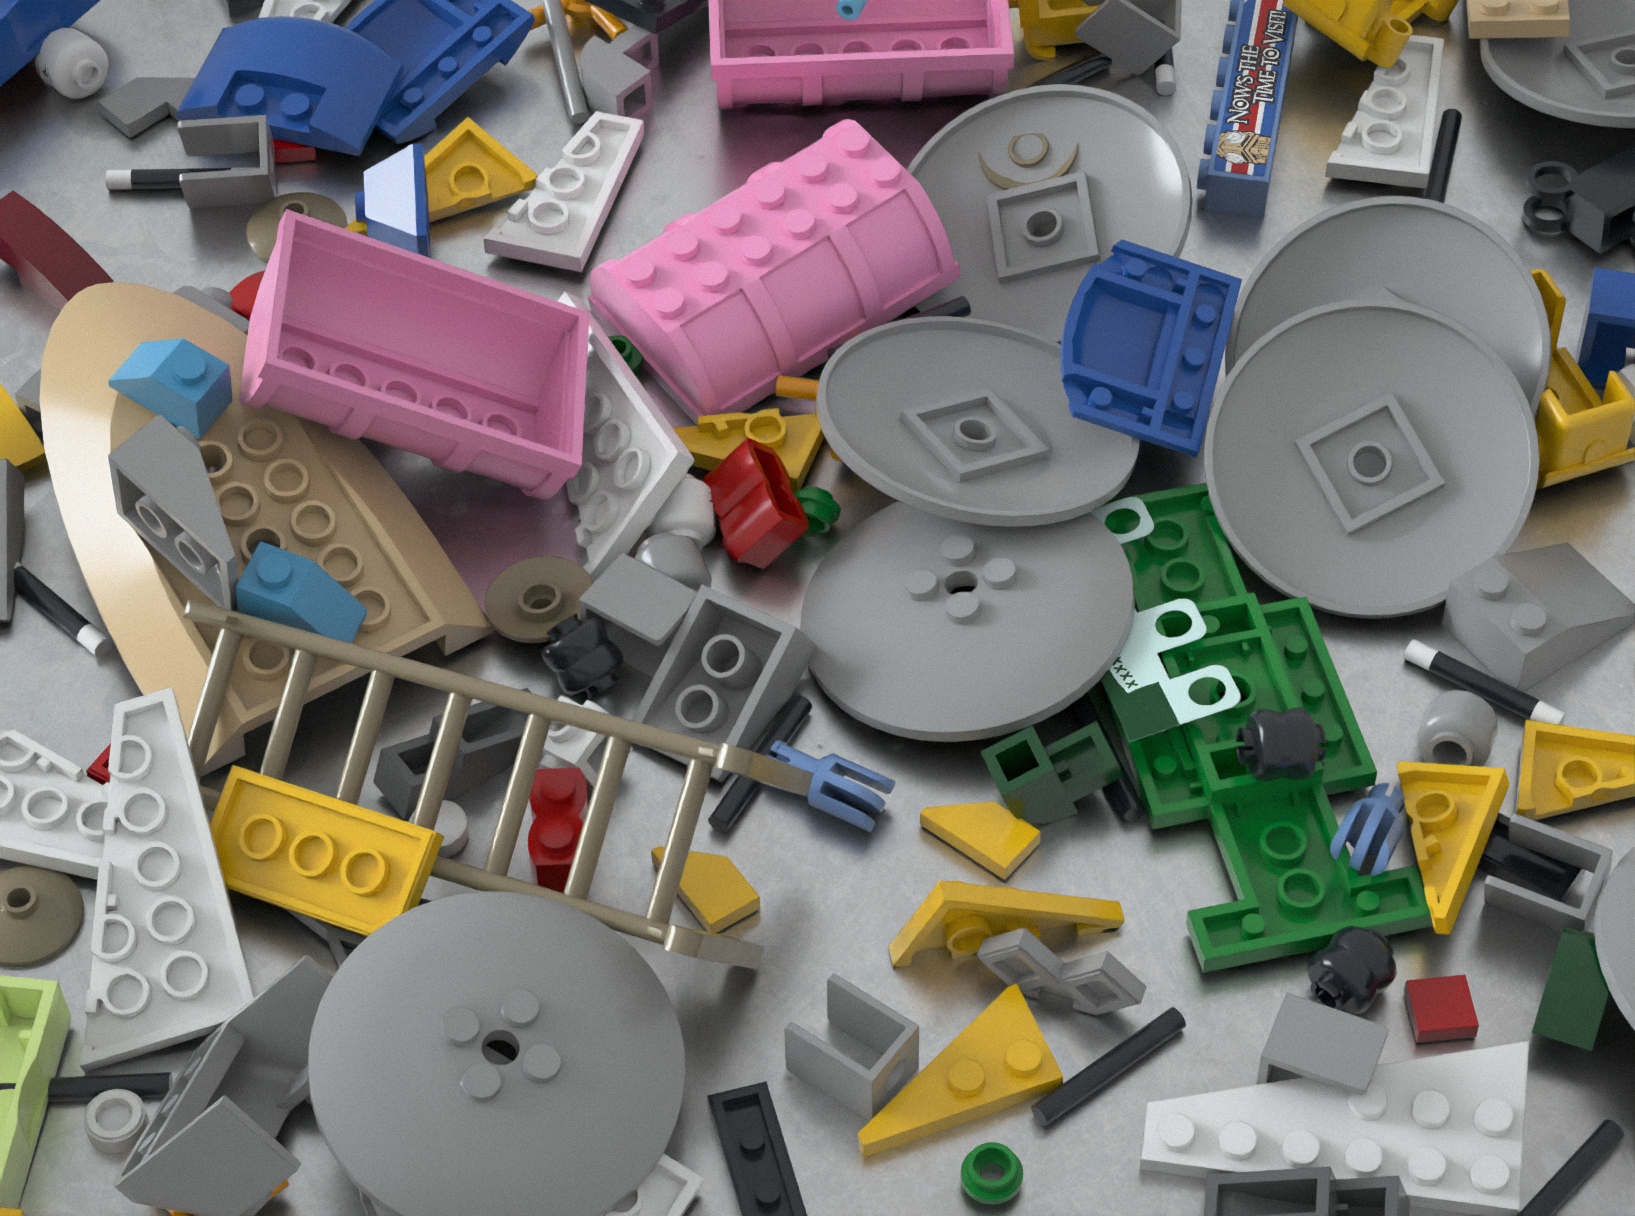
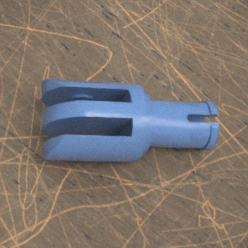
(830, 782)
(1371, 828)

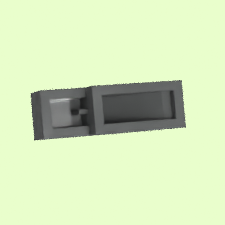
(485, 750)
(1303, 1194)

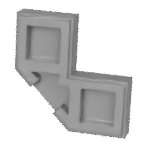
(144, 102)
(1094, 982)

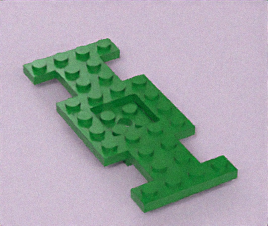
(1268, 831)

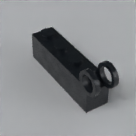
(1599, 202)

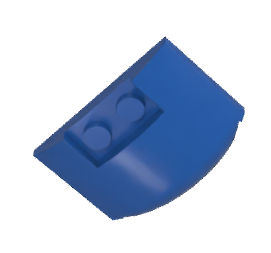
(442, 53)
(304, 74)
(1147, 345)

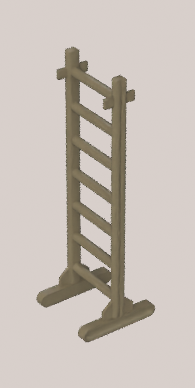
(540, 712)

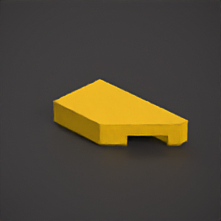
(984, 834)
(713, 889)

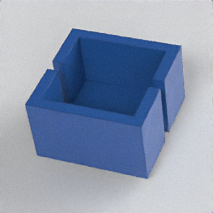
(1607, 325)

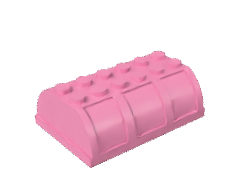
(890, 51)
(777, 273)
(418, 356)

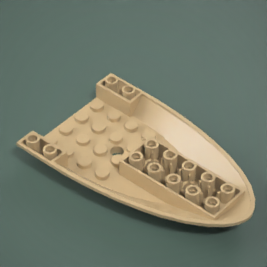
(272, 482)

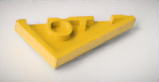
(467, 173)
(982, 1071)

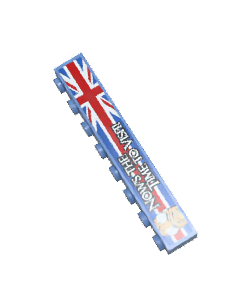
(1247, 108)

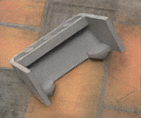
(218, 1124)

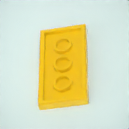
(319, 853)

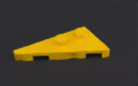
(792, 437)
(1572, 769)
(1450, 824)
(967, 913)

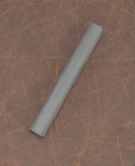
(565, 61)

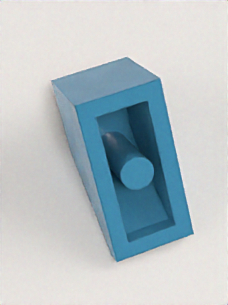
(177, 382)
(297, 594)

